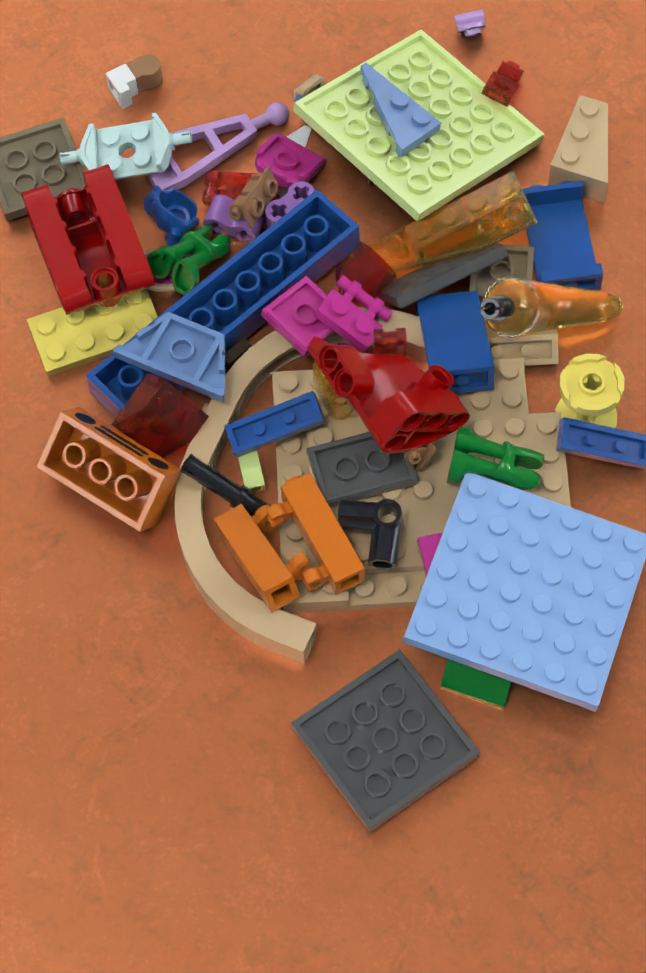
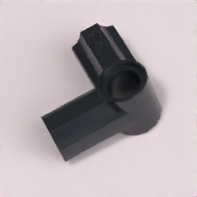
(367, 518)

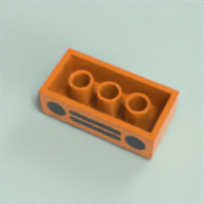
(109, 468)

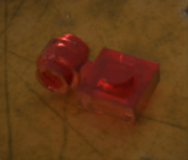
(503, 84)

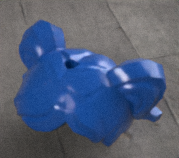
(172, 212)

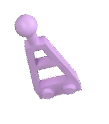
(173, 177)

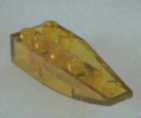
(460, 226)

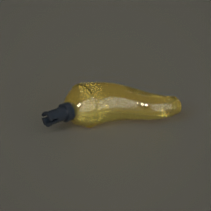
(526, 306)

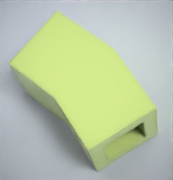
(251, 472)

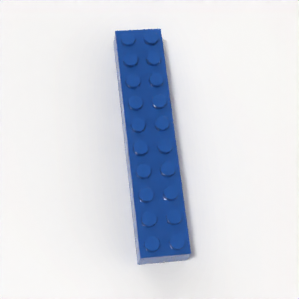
(231, 299)

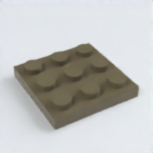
(33, 160)

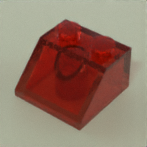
(159, 417)

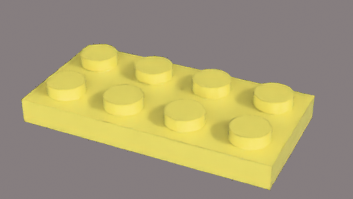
(89, 333)

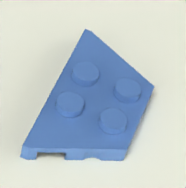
(180, 353)

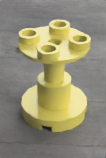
(591, 390)

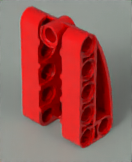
(88, 242)

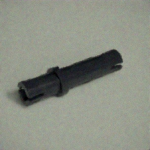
(221, 485)

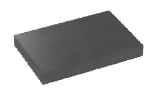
(358, 469)

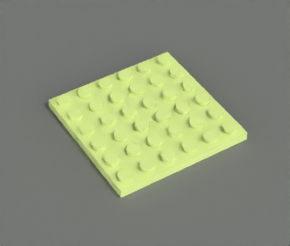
(473, 137)

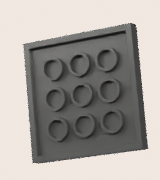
(385, 740)

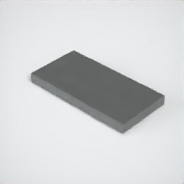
(439, 275)

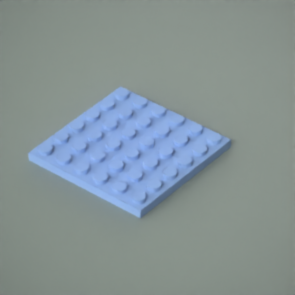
(529, 591)

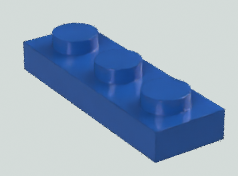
(275, 424)
(601, 443)

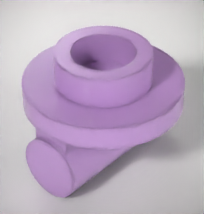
(470, 23)

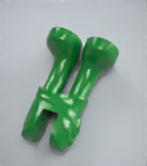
(185, 270)
(505, 471)

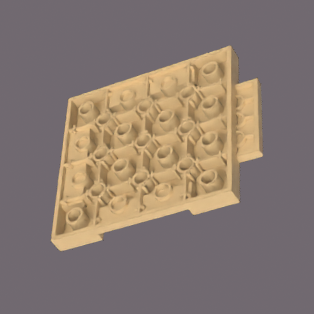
(425, 507)

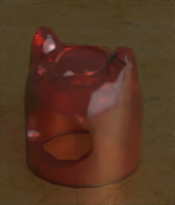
(367, 269)

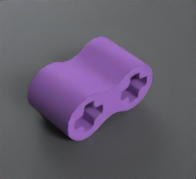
(278, 208)
(222, 223)

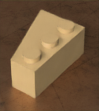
(584, 149)

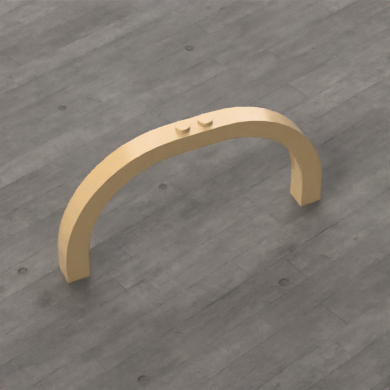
(235, 606)

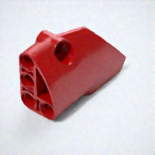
(392, 395)

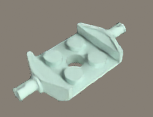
(106, 146)

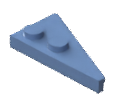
(402, 116)

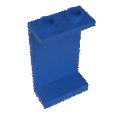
(562, 237)
(457, 339)

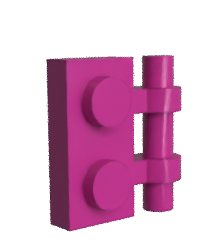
(348, 319)

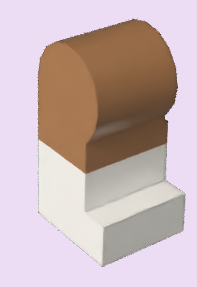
(134, 78)

